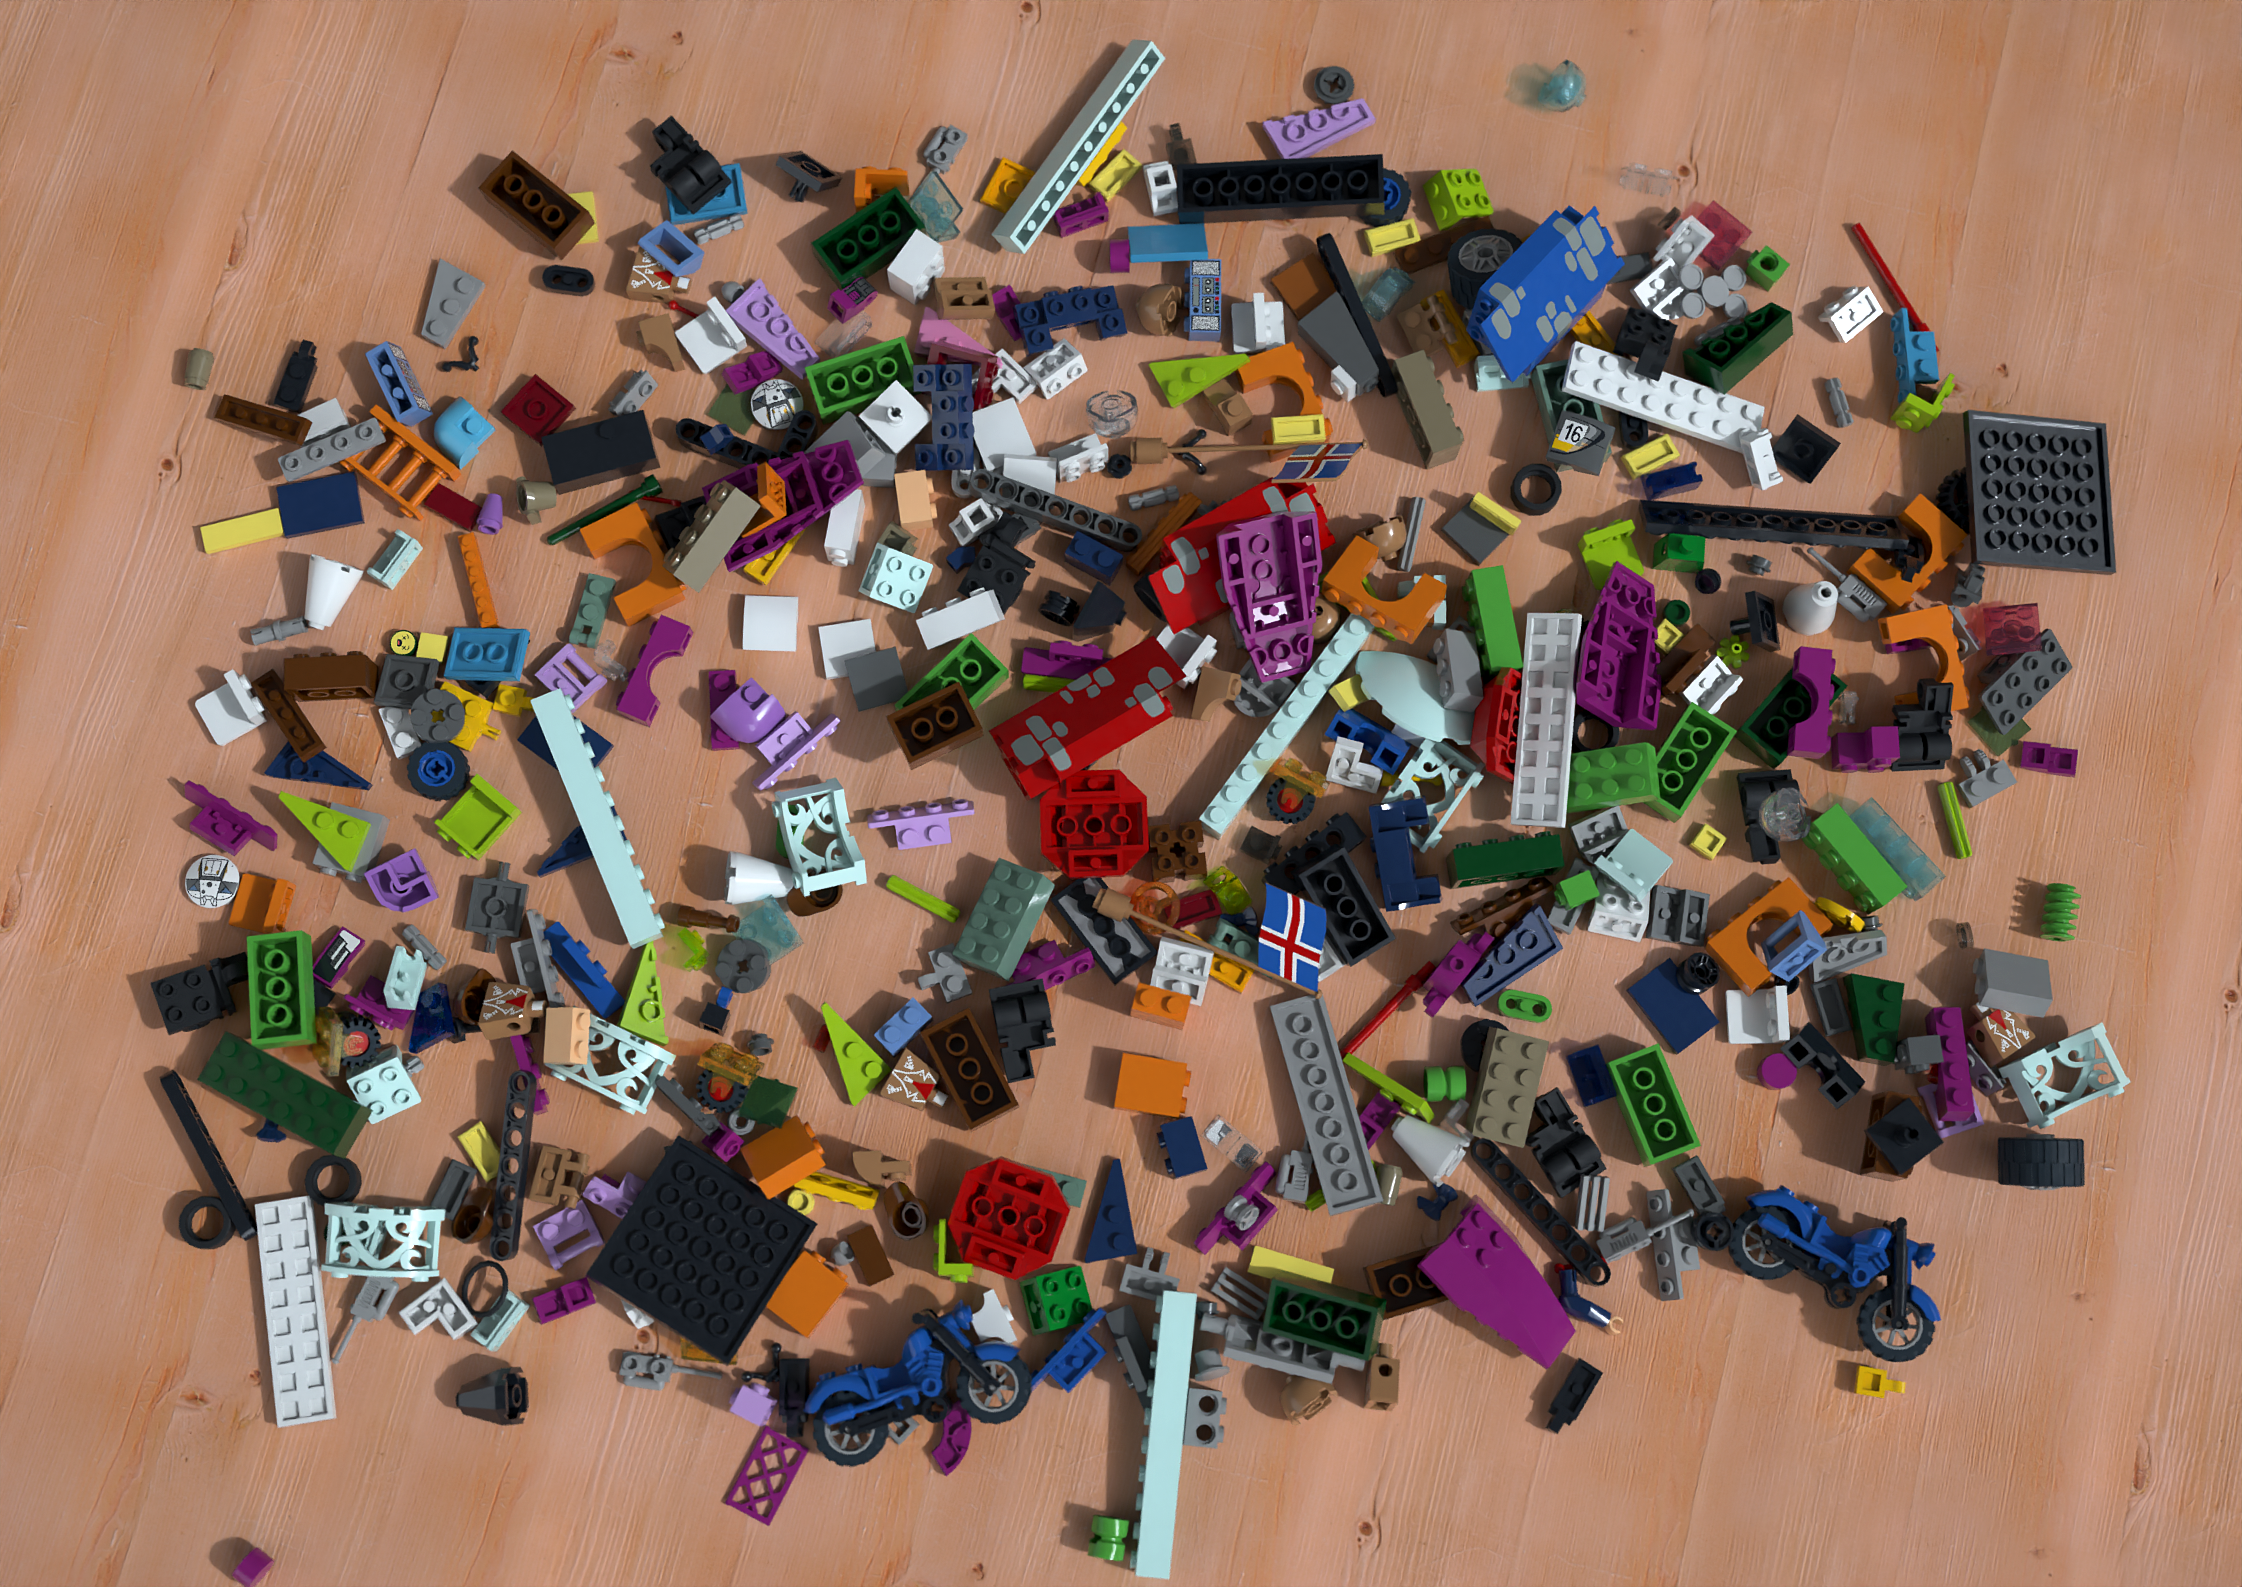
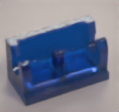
(1671, 481)
(1591, 1076)

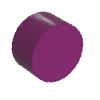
(1119, 255)
(1776, 1071)
(253, 1568)

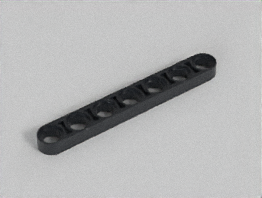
(1344, 285)
(209, 1155)
(505, 1176)
(1553, 1216)

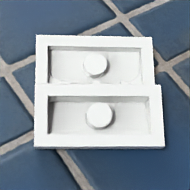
(770, 623)
(1182, 968)

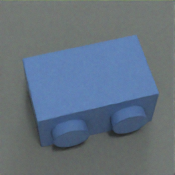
(903, 1027)

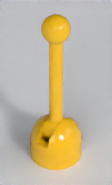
(1388, 779)

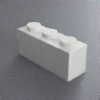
(959, 618)

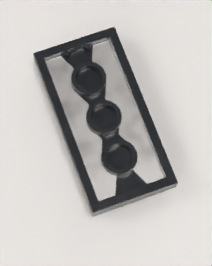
(1114, 945)

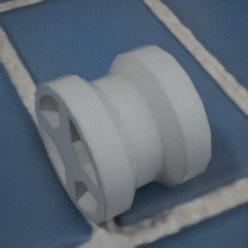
(1241, 1212)

